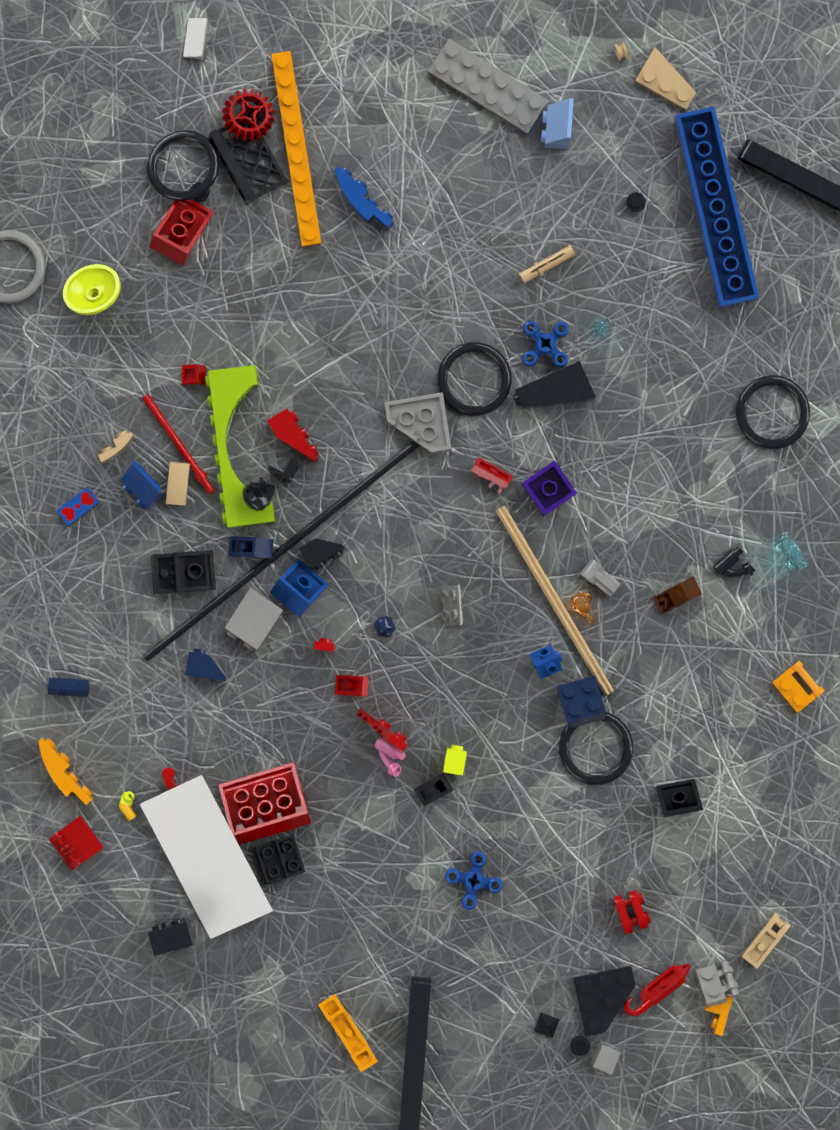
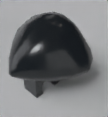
(258, 495)

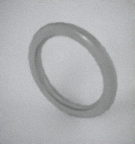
(40, 266)

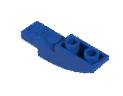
(355, 194)

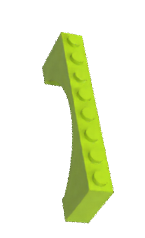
(227, 390)

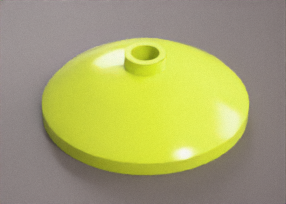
(91, 289)

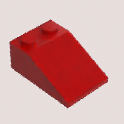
(181, 230)

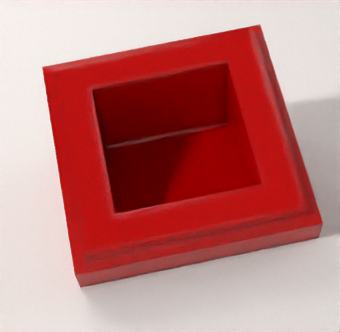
(193, 374)

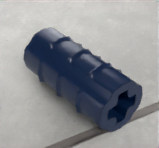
(68, 687)

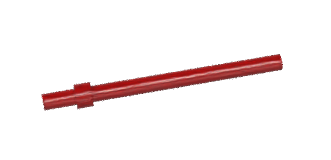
(200, 475)

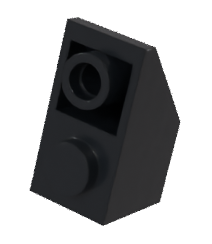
(319, 551)

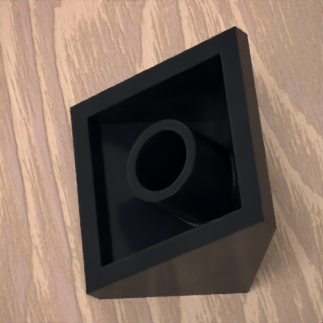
(678, 798)

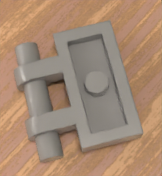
(711, 986)

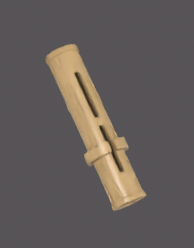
(540, 268)

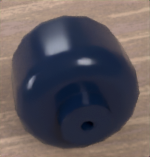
(385, 626)

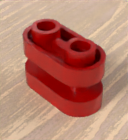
(635, 900)

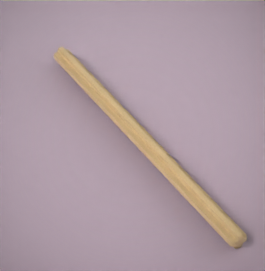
(554, 600)

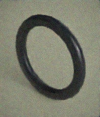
(199, 190)
(497, 400)
(773, 443)
(604, 778)

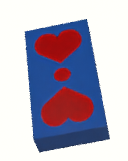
(78, 506)

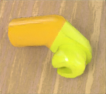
(125, 805)

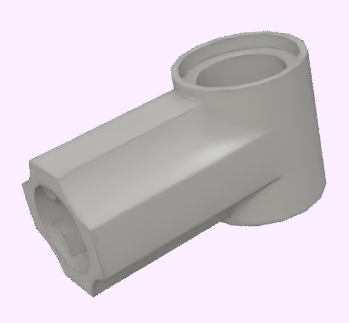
(596, 574)

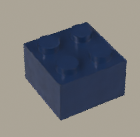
(581, 702)

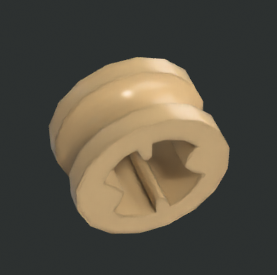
(621, 51)

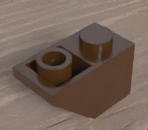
(677, 595)

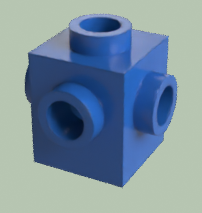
(546, 661)

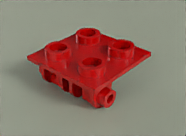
(76, 843)

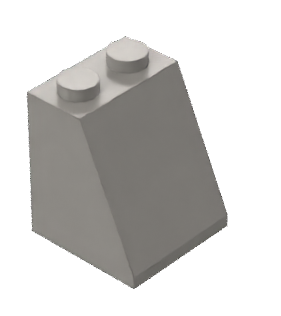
(254, 620)

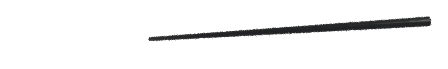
(281, 550)

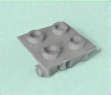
(452, 607)

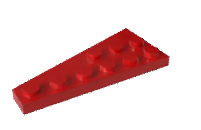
(382, 727)

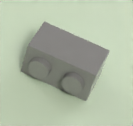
(605, 1058)

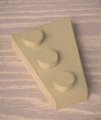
(665, 81)

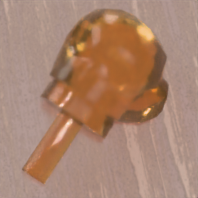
(581, 604)

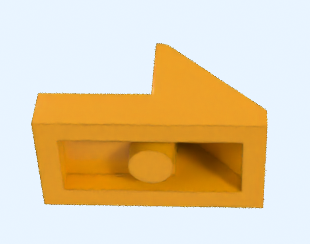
(722, 1010)

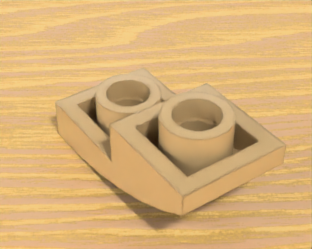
(121, 442)
(177, 483)

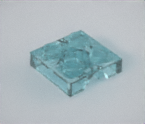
(793, 554)

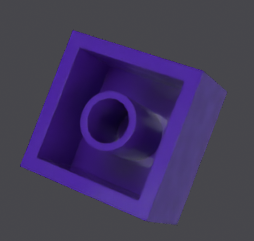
(549, 488)

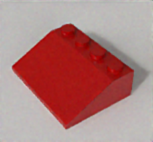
(264, 803)

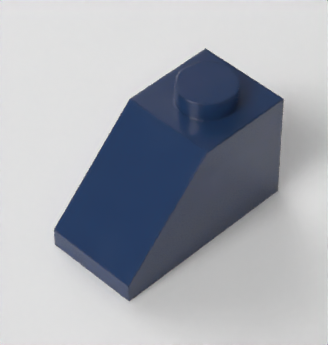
(250, 547)
(203, 665)

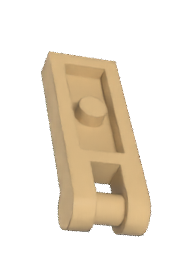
(765, 941)

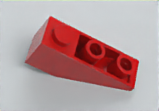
(287, 431)

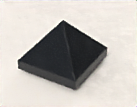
(546, 1025)

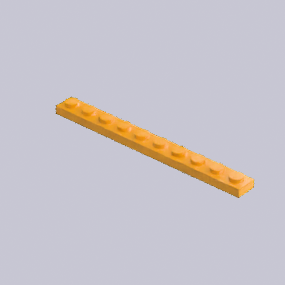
(296, 149)

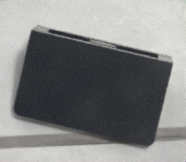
(289, 472)

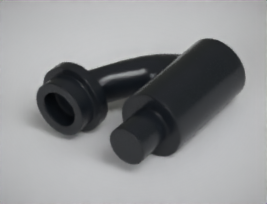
(728, 560)

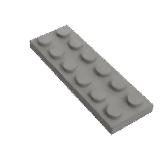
(488, 86)

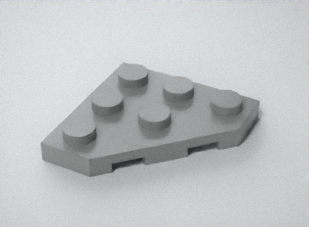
(422, 421)

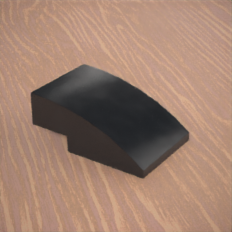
(183, 572)

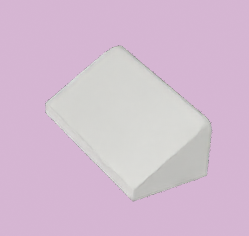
(195, 38)

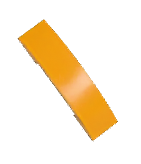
(348, 1032)

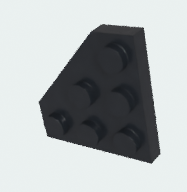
(602, 996)

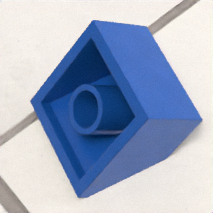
(299, 588)

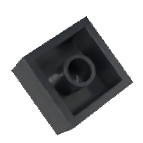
(171, 937)

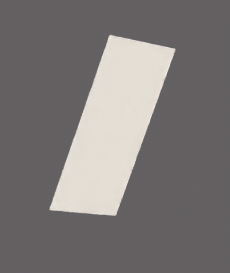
(206, 857)

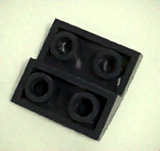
(279, 859)

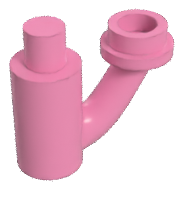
(388, 750)

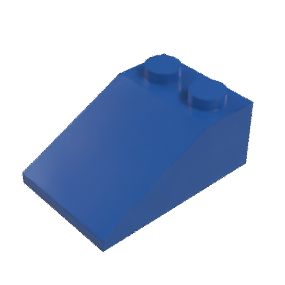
(142, 485)

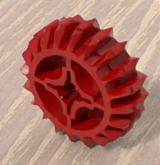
(253, 129)

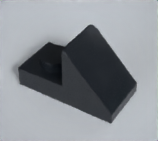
(433, 789)

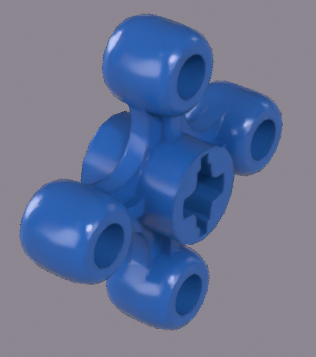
(551, 337)
(483, 882)

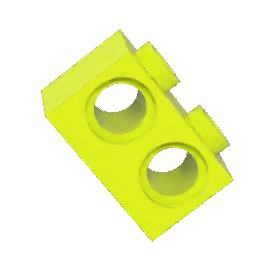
(455, 760)

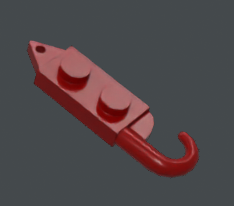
(659, 988)

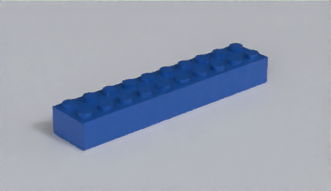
(716, 207)

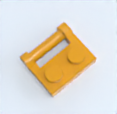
(791, 689)

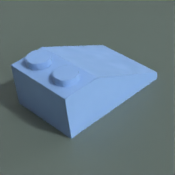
(558, 124)

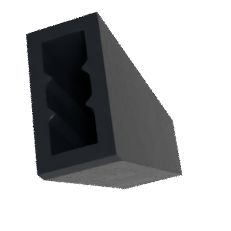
(557, 388)

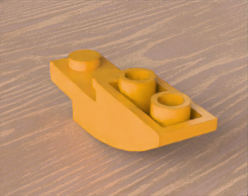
(57, 767)

